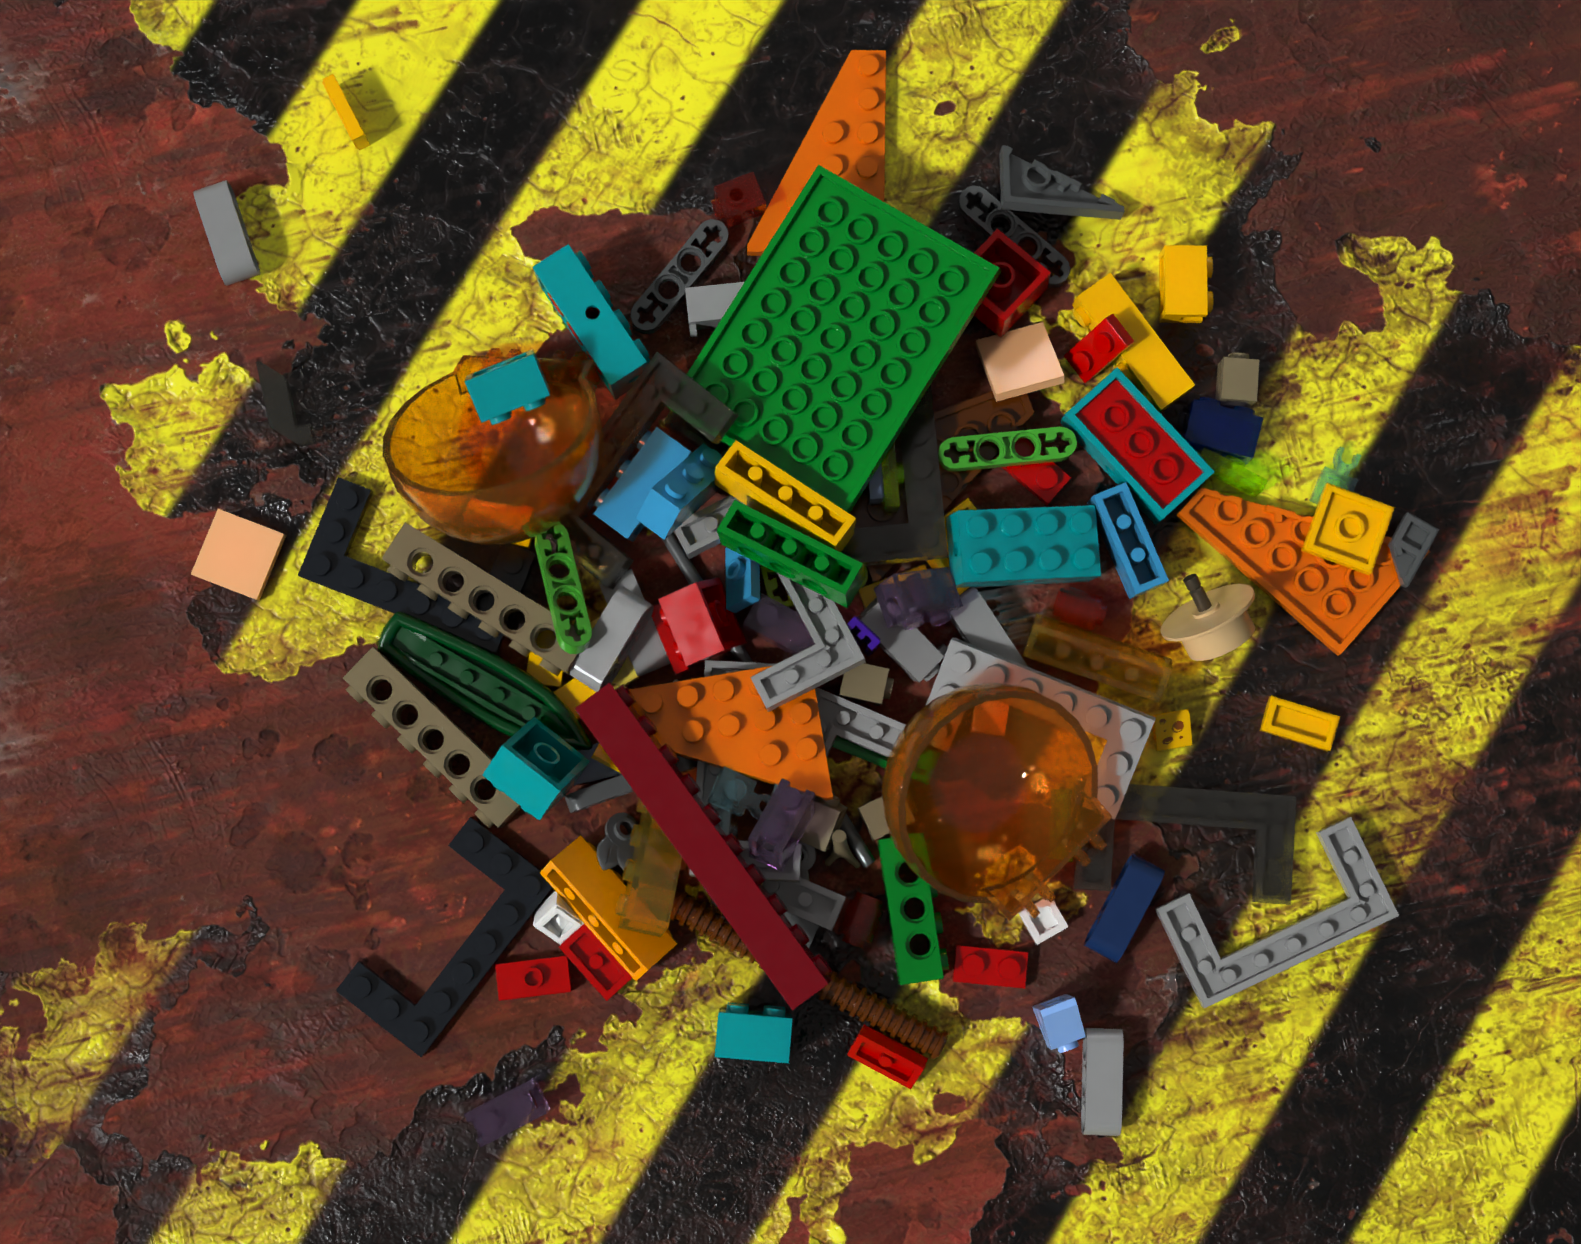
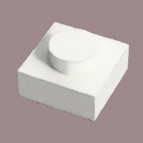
(1046, 923)

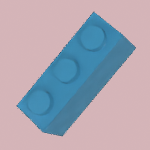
(655, 459)
(680, 492)
(1128, 541)

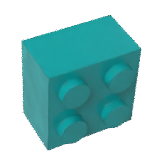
(508, 387)
(535, 768)
(753, 1034)

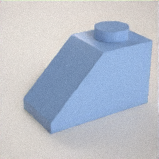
(1060, 1022)

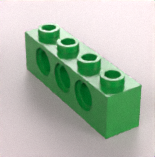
(791, 553)
(909, 966)

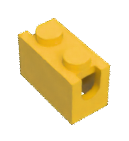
(1184, 284)

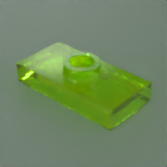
(1234, 473)
(892, 476)

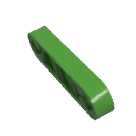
(1007, 452)
(565, 586)

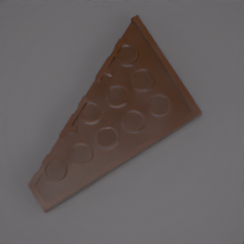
(966, 418)

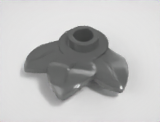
(615, 846)

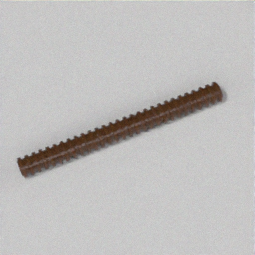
(837, 992)

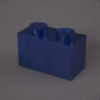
(1222, 429)

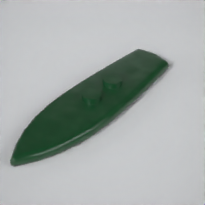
(477, 679)

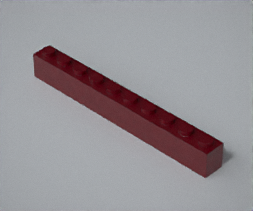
(704, 845)

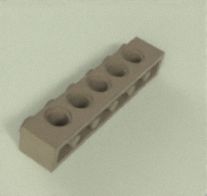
(412, 545)
(375, 669)

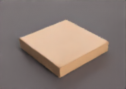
(1020, 361)
(238, 554)

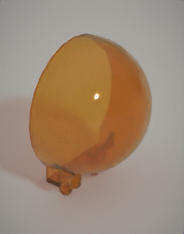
(504, 477)
(993, 795)

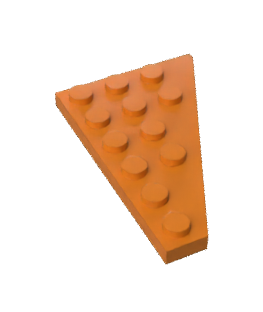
(843, 139)
(1267, 549)
(728, 726)

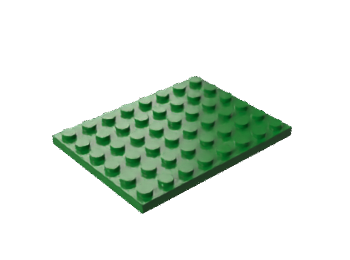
(839, 335)

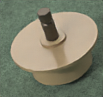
(1212, 620)

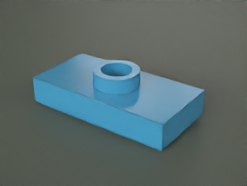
(741, 581)

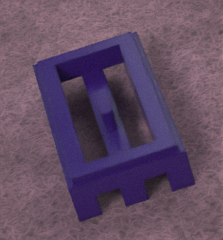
(864, 635)

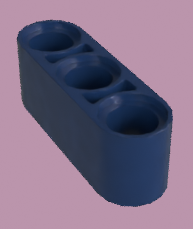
(1124, 908)

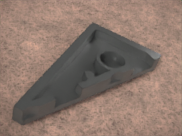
(1042, 190)

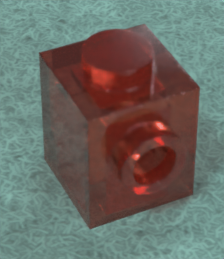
(738, 200)

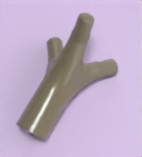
(841, 850)

